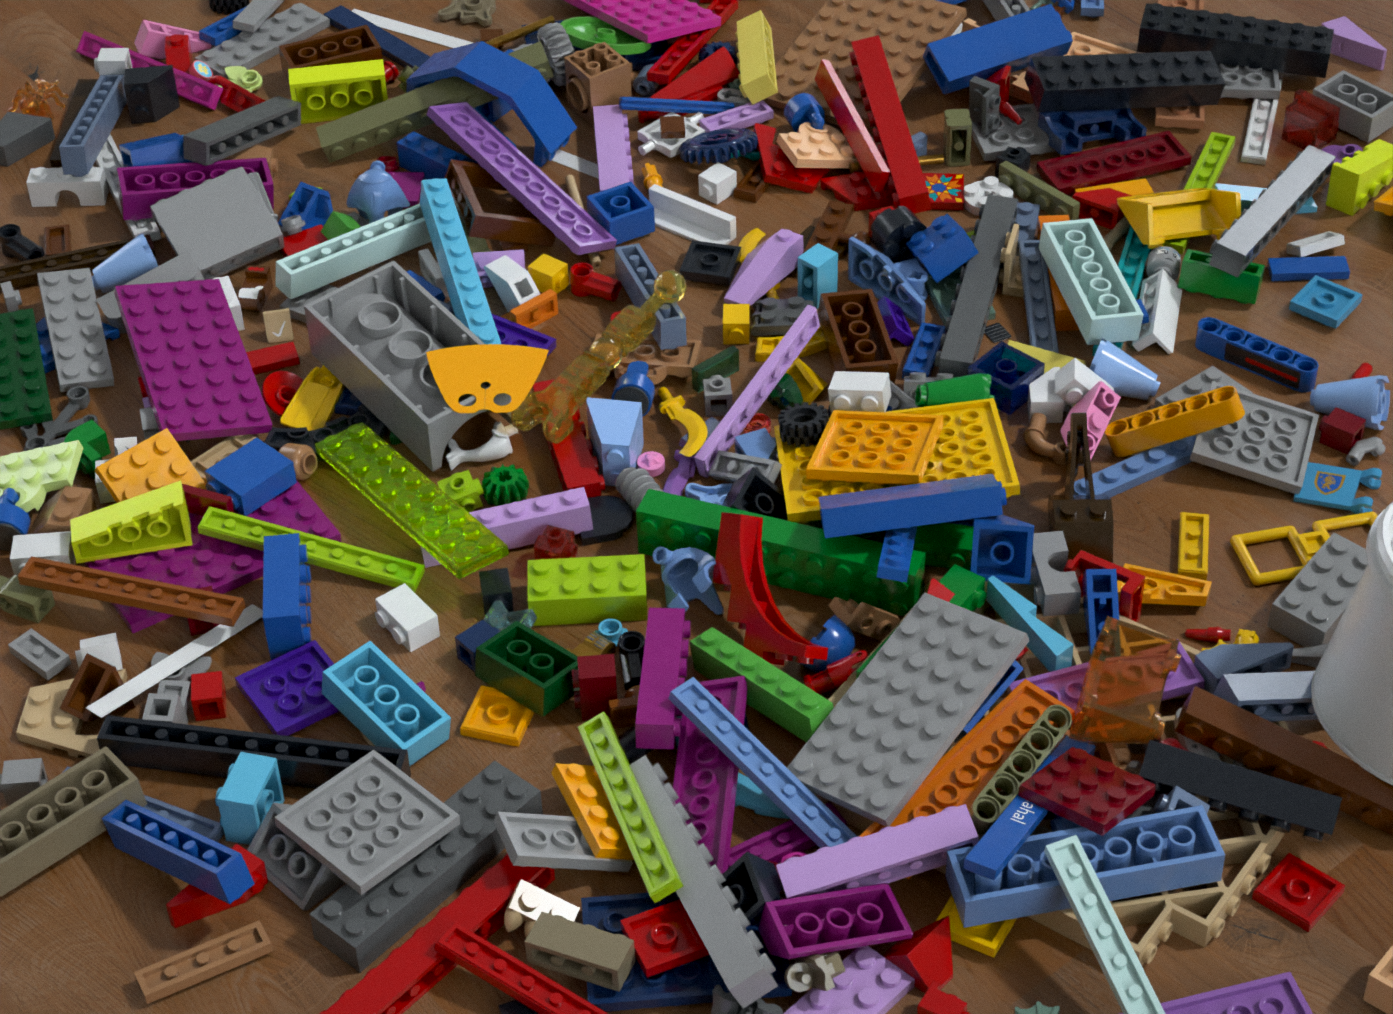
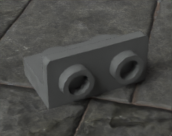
(984, 104)

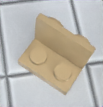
(1010, 273)

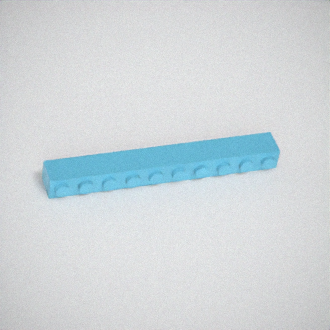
(456, 260)

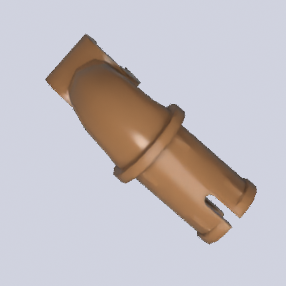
(1035, 440)

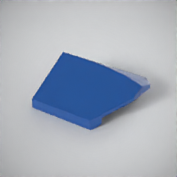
(311, 204)

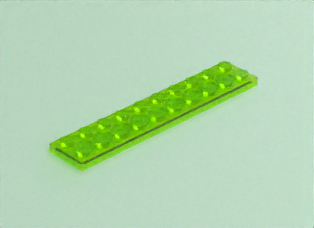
(412, 500)

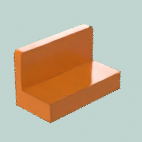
(535, 310)

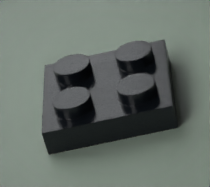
(710, 262)

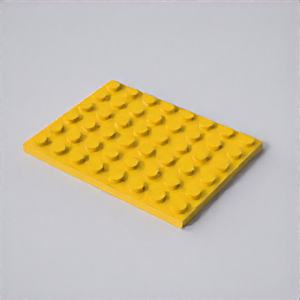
(967, 447)

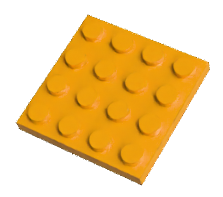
(875, 447)

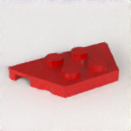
(857, 191)

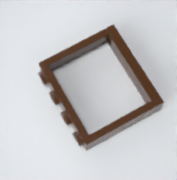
(465, 175)

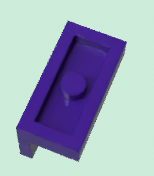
(895, 321)

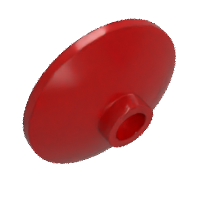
(280, 389)

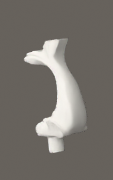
(495, 448)

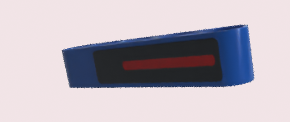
(1256, 354)

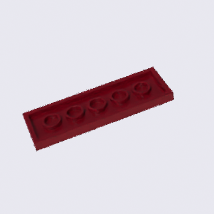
(1114, 162)

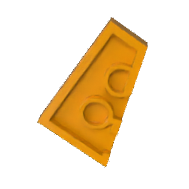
(1170, 588)

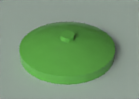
(589, 30)

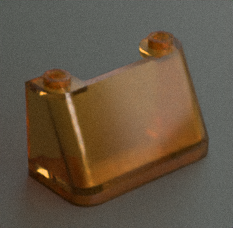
(1124, 685)

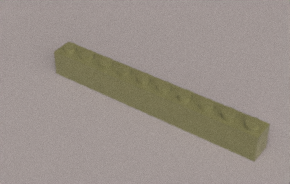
(409, 110)

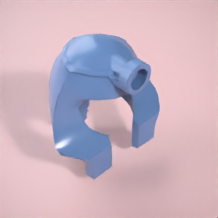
(376, 193)
(688, 576)

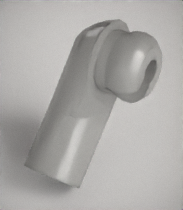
(1364, 446)

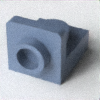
(1178, 799)

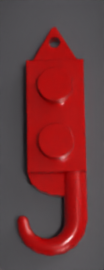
(235, 95)

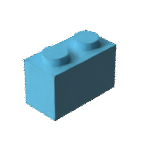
(817, 273)

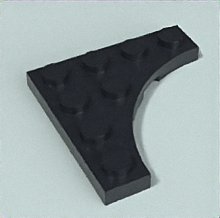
(280, 436)

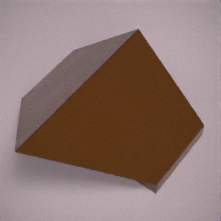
(90, 684)

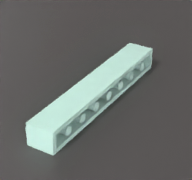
(351, 252)

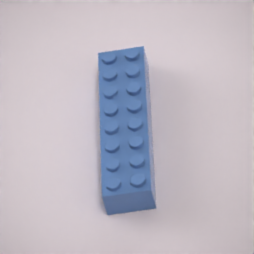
(1130, 861)

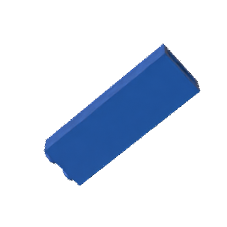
(995, 45)
(911, 505)

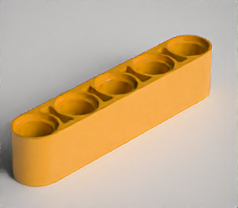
(1175, 421)

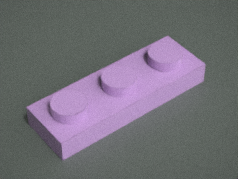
(738, 117)

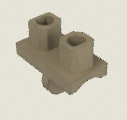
(813, 972)

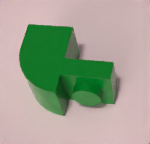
(94, 445)

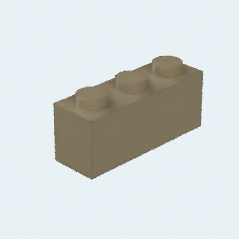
(580, 951)

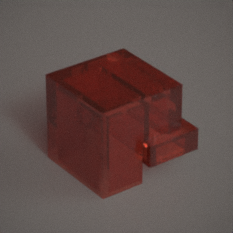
(1310, 121)

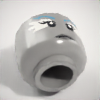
(1164, 258)

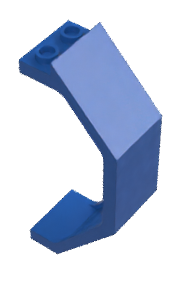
(510, 81)

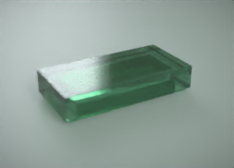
(721, 364)

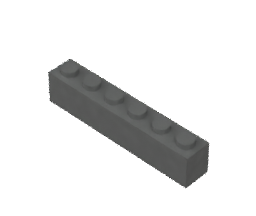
(241, 130)

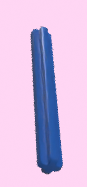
(673, 105)

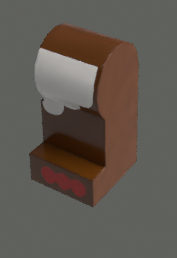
(255, 288)

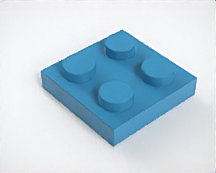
(1325, 301)

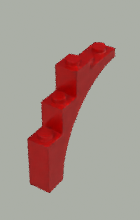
(751, 603)

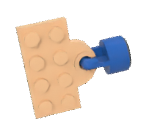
(813, 141)

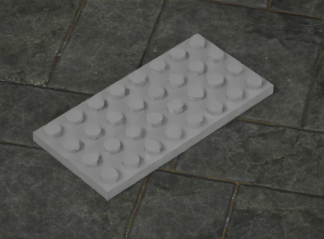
(906, 708)

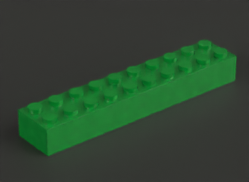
(792, 552)

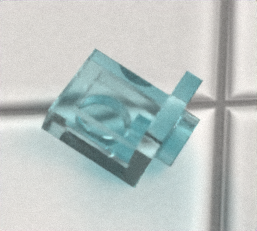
(501, 618)

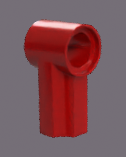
(586, 282)

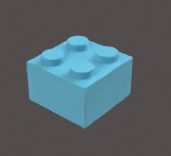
(248, 795)

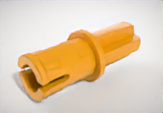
(651, 176)

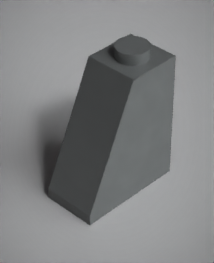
(23, 135)

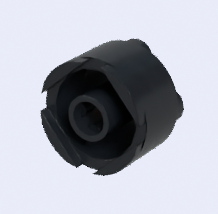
(893, 230)

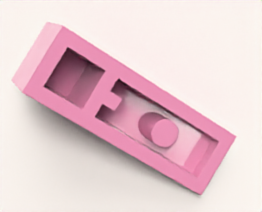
(151, 39)

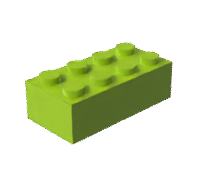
(587, 589)

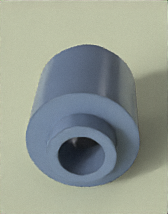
(642, 86)

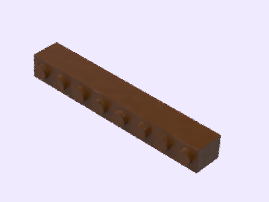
(1285, 756)

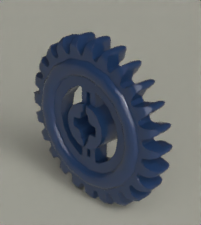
(718, 145)

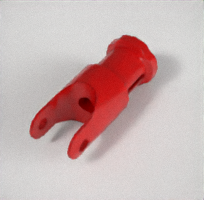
(835, 673)

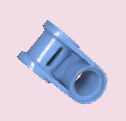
(914, 275)

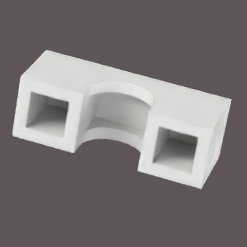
(46, 183)

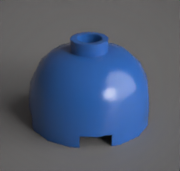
(837, 639)

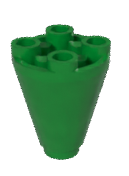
(954, 390)

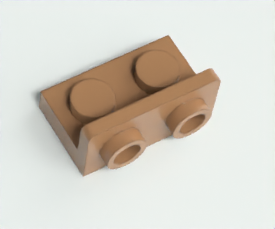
(864, 618)

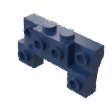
(1071, 128)

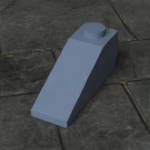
(1242, 659)

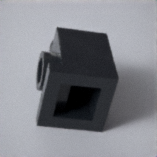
(1016, 156)

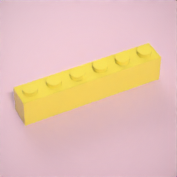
(756, 58)

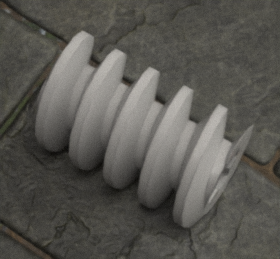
(634, 484)

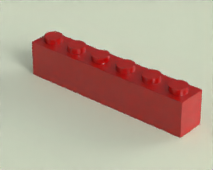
(573, 457)

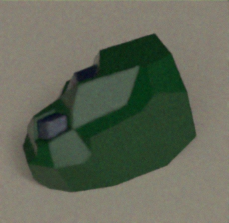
(785, 393)

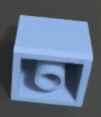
(615, 435)

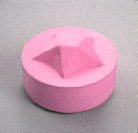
(651, 462)

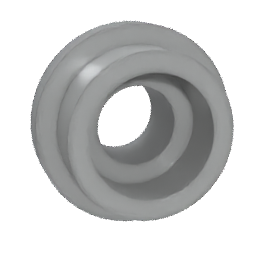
(292, 224)

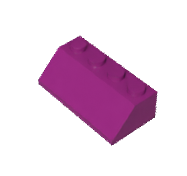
(832, 921)

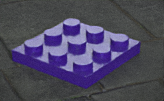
(289, 689)

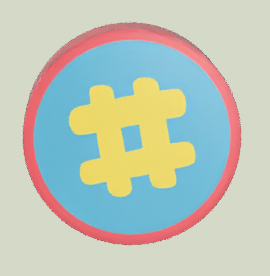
(200, 70)

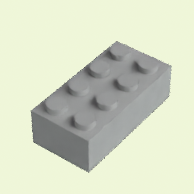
(1319, 593)

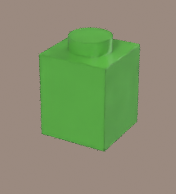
(338, 225)

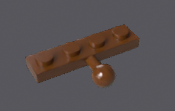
(832, 227)

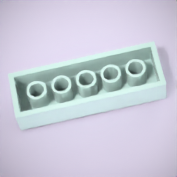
(1090, 281)

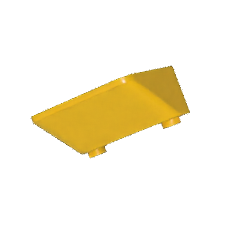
(1180, 214)

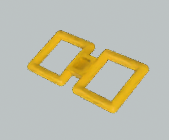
(1304, 544)

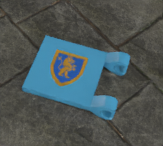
(1337, 487)

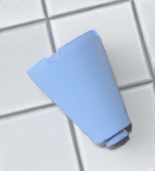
(124, 265)
(1123, 372)
(1359, 396)

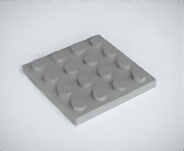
(1264, 445)
(367, 821)

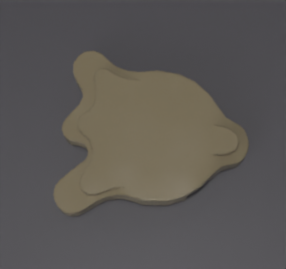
(469, 11)

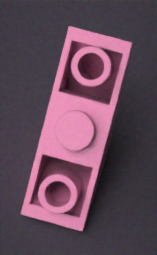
(1099, 406)

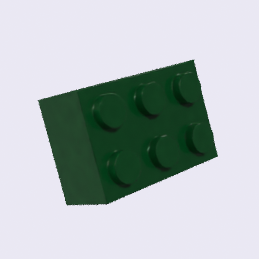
(527, 668)

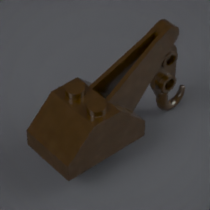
(1082, 518)

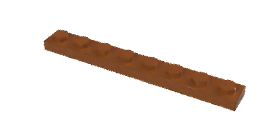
(132, 591)

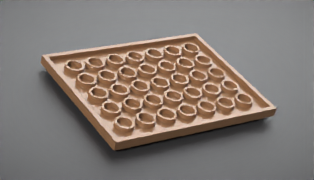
(904, 32)

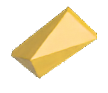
(807, 380)

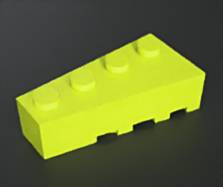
(1360, 177)
(133, 526)

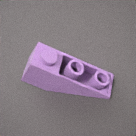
(1355, 44)

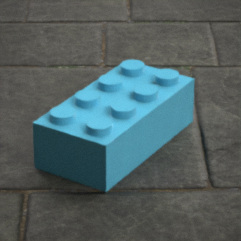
(385, 703)

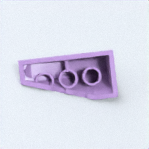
(765, 267)

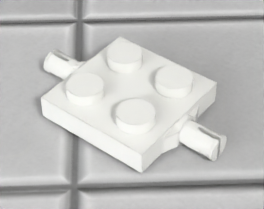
(670, 147)

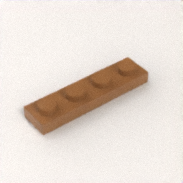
(203, 961)

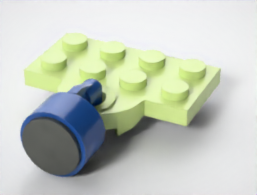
(27, 479)

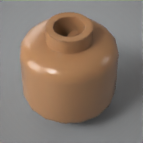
(303, 458)

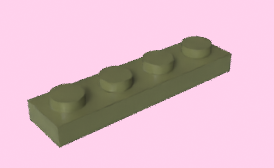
(1037, 191)

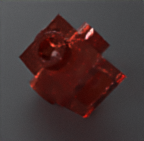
(555, 544)

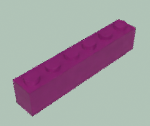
(661, 673)

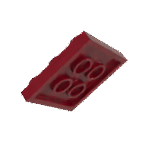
(1087, 790)

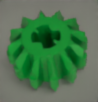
(505, 485)

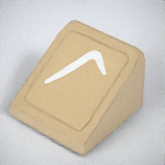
(278, 325)

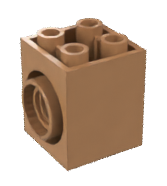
(596, 79)

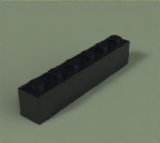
(1242, 791)

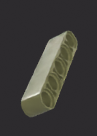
(1027, 758)

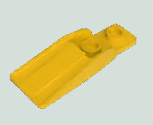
(313, 401)

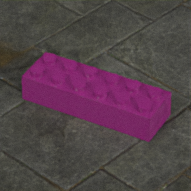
(145, 185)

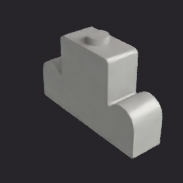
(175, 270)

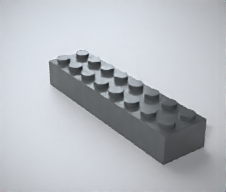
(368, 924)

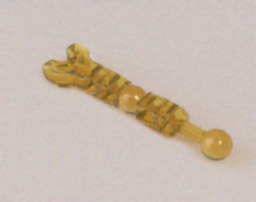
(587, 372)

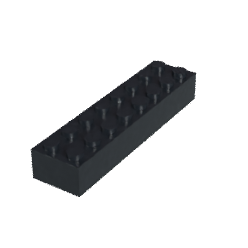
(1237, 39)
(1124, 81)

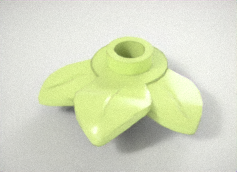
(248, 79)

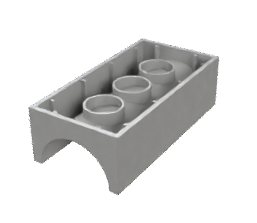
(376, 345)

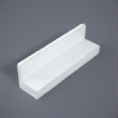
(691, 218)
(1162, 302)

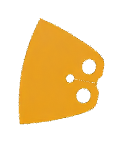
(506, 368)

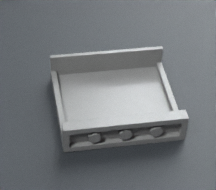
(219, 223)

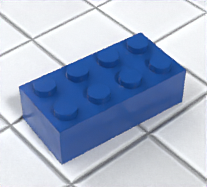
(286, 594)

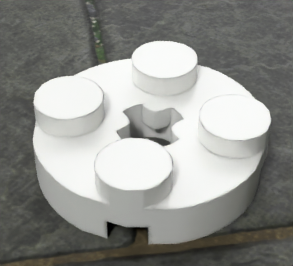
(977, 193)

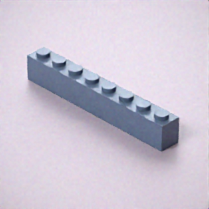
(93, 125)

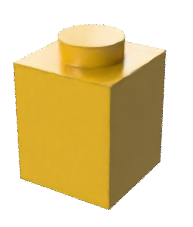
(549, 273)
(736, 323)

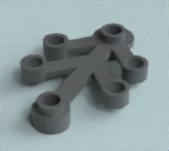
(78, 399)

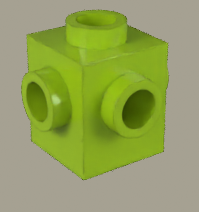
(463, 490)

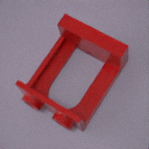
(1131, 592)

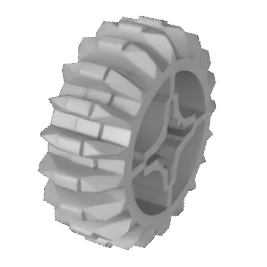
(556, 47)

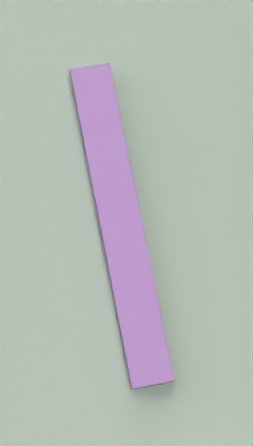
(758, 389)

